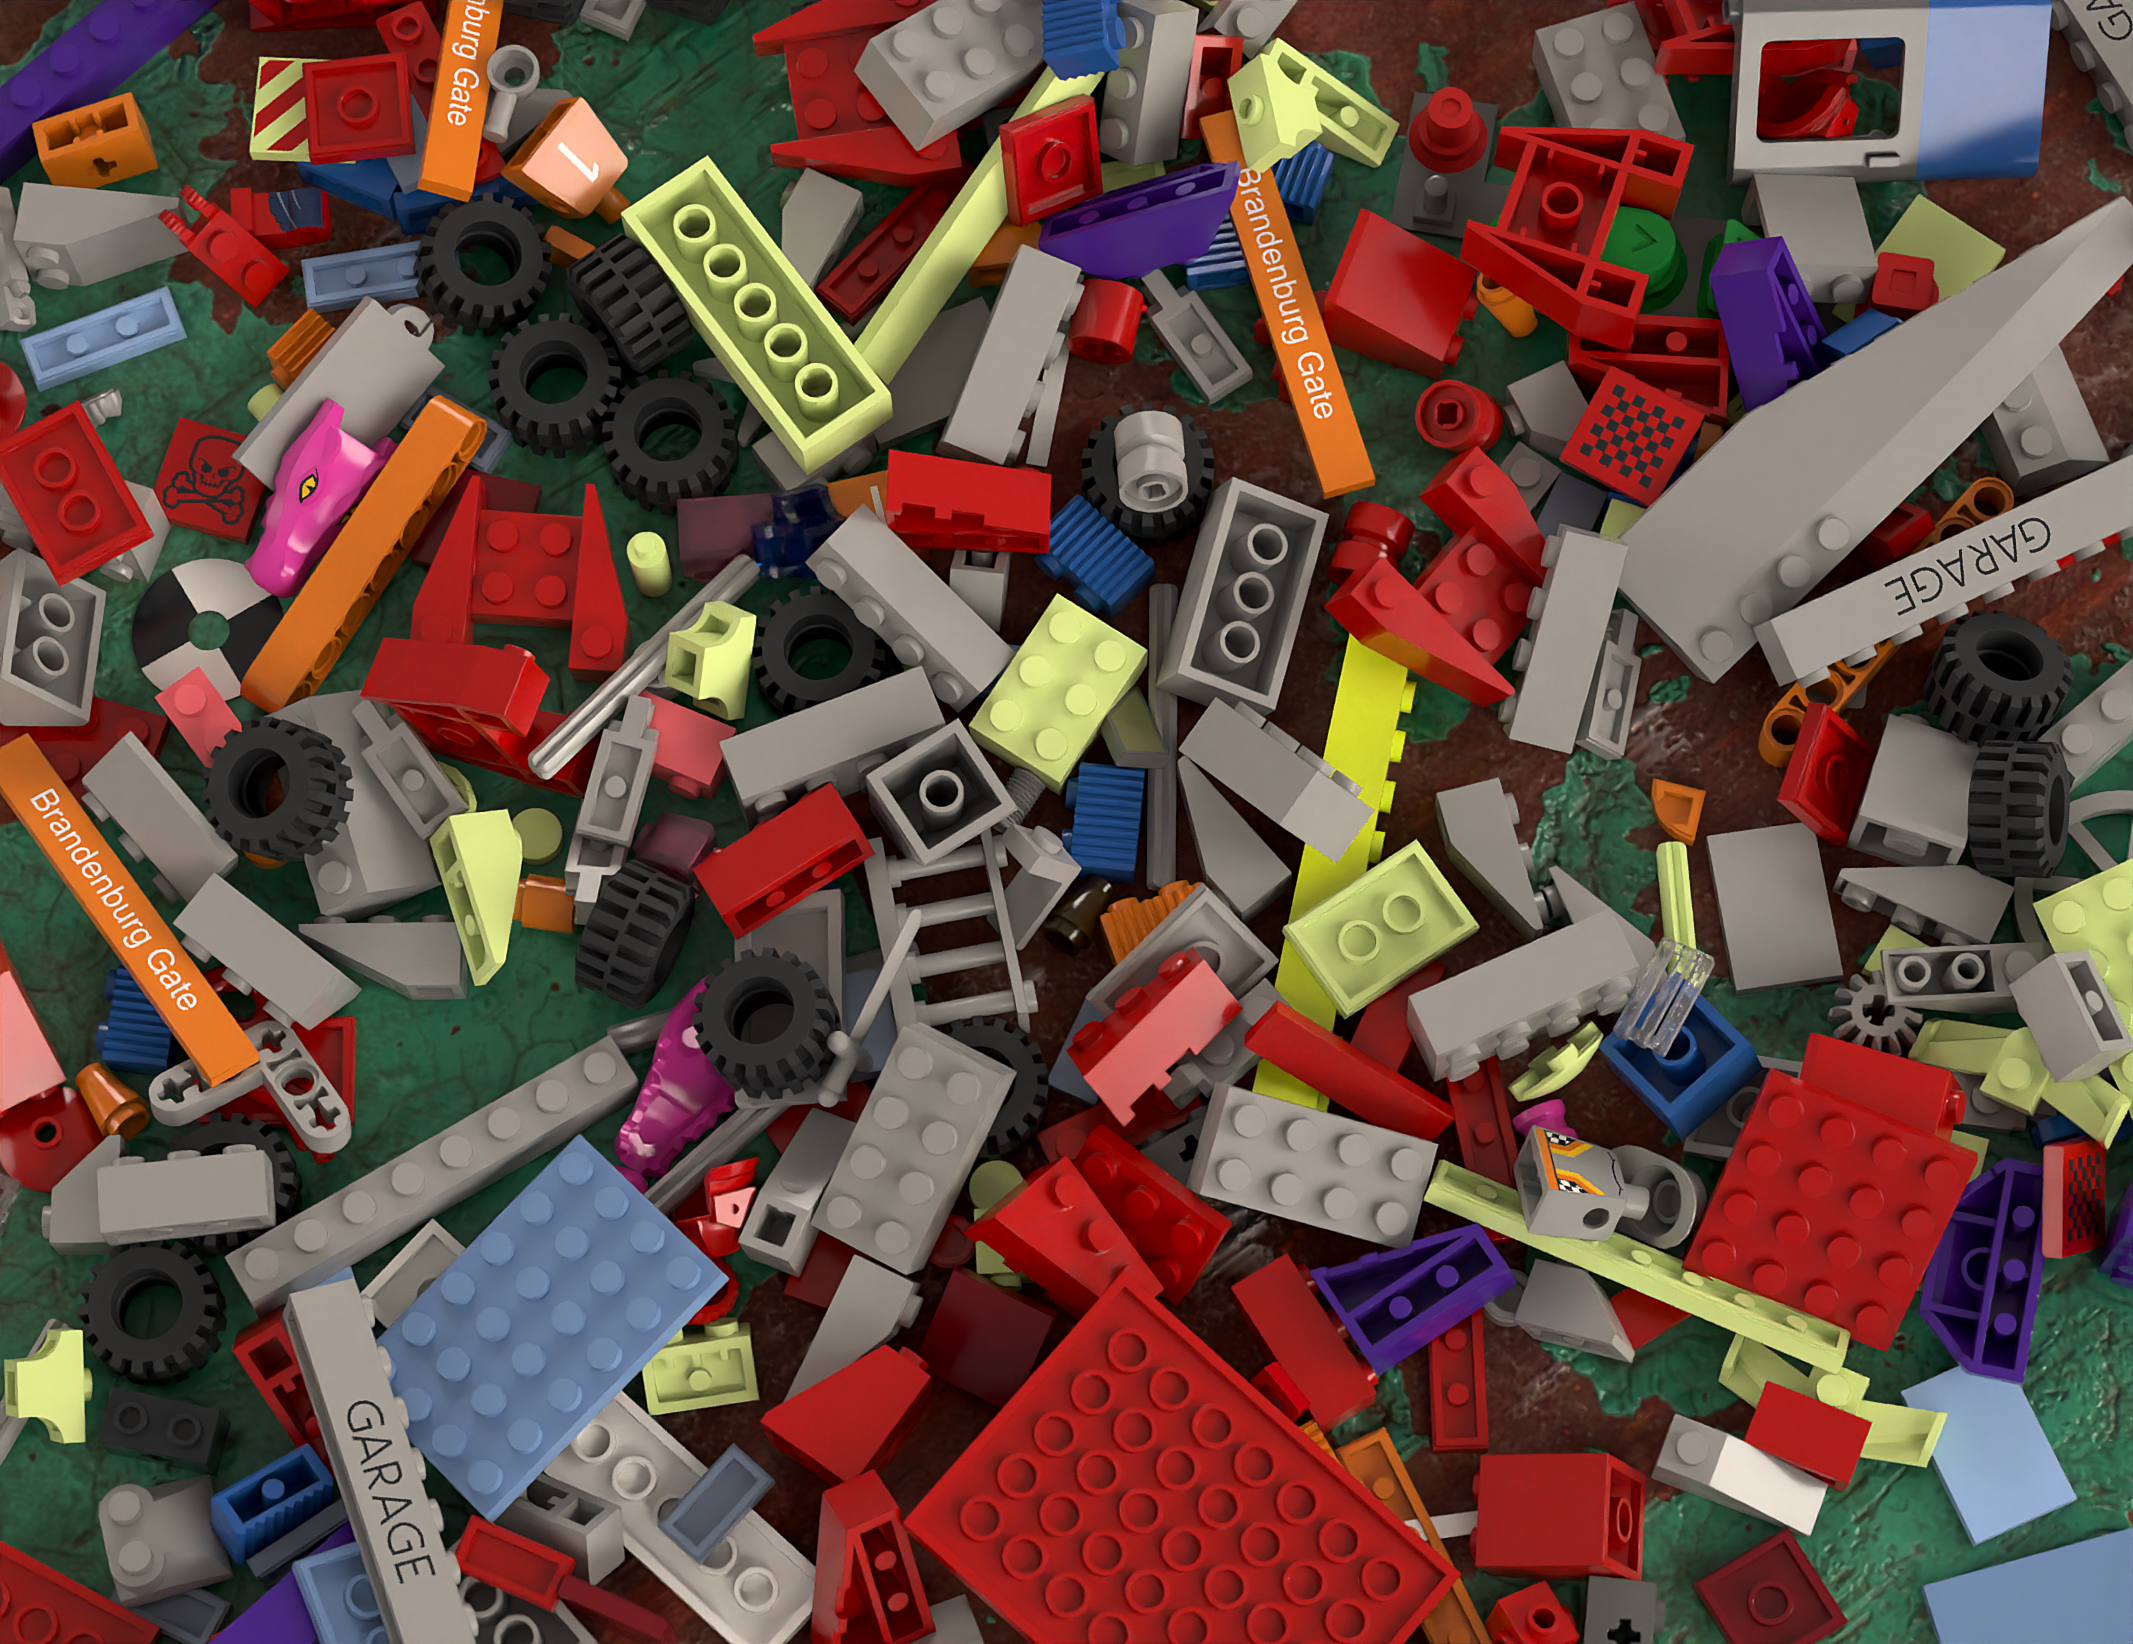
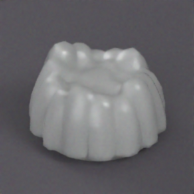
(103, 405)

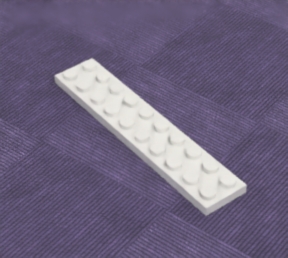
(747, 1588)

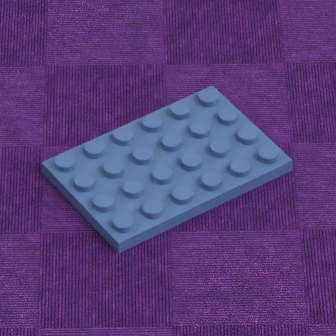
(541, 1325)

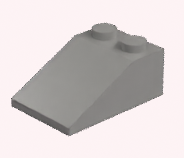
(91, 233)

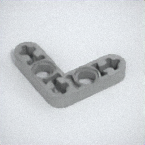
(273, 1072)

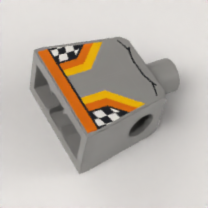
(1573, 1187)

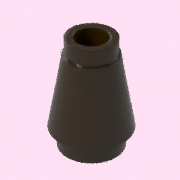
(1077, 917)

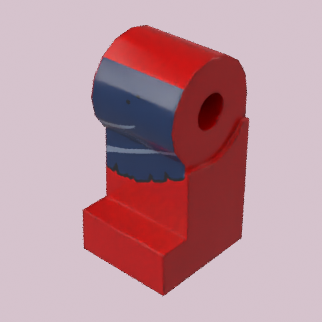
(283, 218)

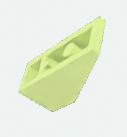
(1346, 119)
(481, 875)

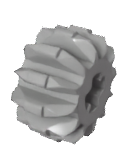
(1853, 1008)

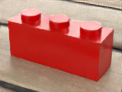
(783, 860)
(1305, 1341)

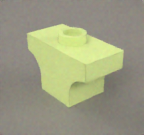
(1271, 113)
(713, 659)
(51, 1386)

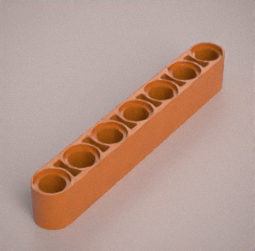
(364, 556)
(1848, 682)

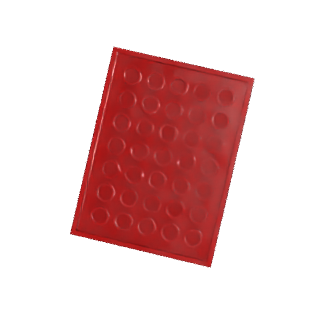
(1168, 1505)

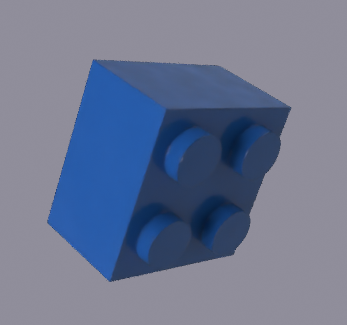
(1697, 1074)

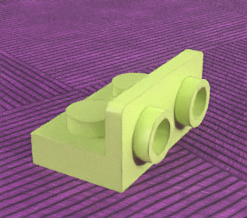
(702, 1369)

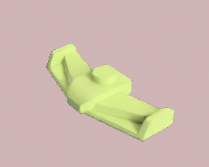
(2018, 1075)
(1896, 1432)

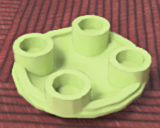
(1557, 1067)

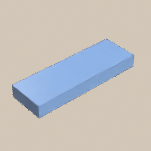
(348, 277)
(103, 338)

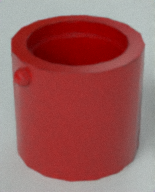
(1105, 322)

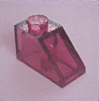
(718, 531)
(676, 846)

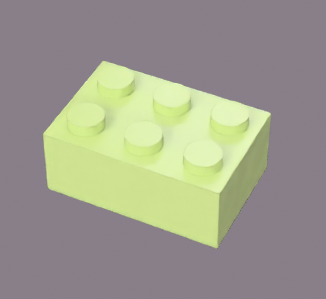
(1058, 693)

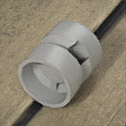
(1151, 461)

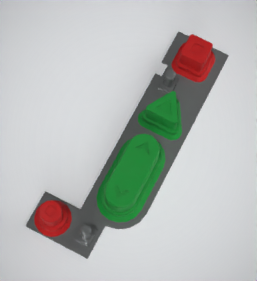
(1446, 185)

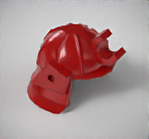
(1807, 108)
(719, 1208)

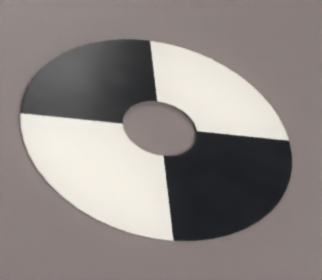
(181, 594)

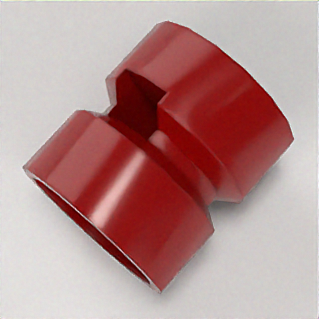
(1470, 419)
(1369, 534)

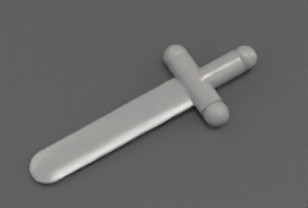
(848, 1048)

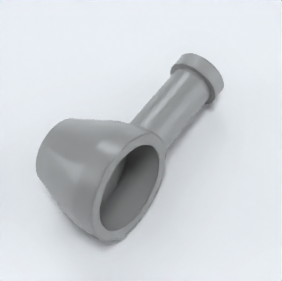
(501, 68)

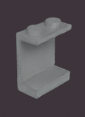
(1822, 231)

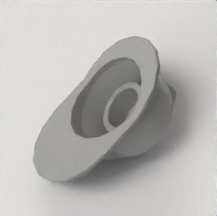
(1675, 1197)

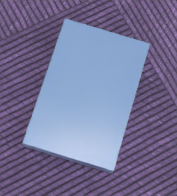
(1990, 1453)

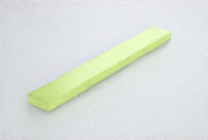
(953, 244)
(1646, 1271)

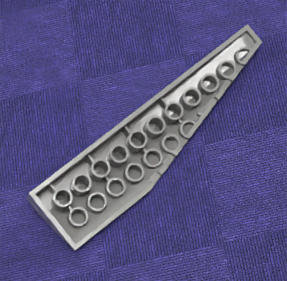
(1846, 447)

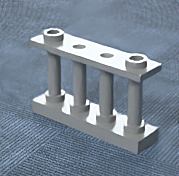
(887, 873)

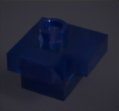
(800, 526)

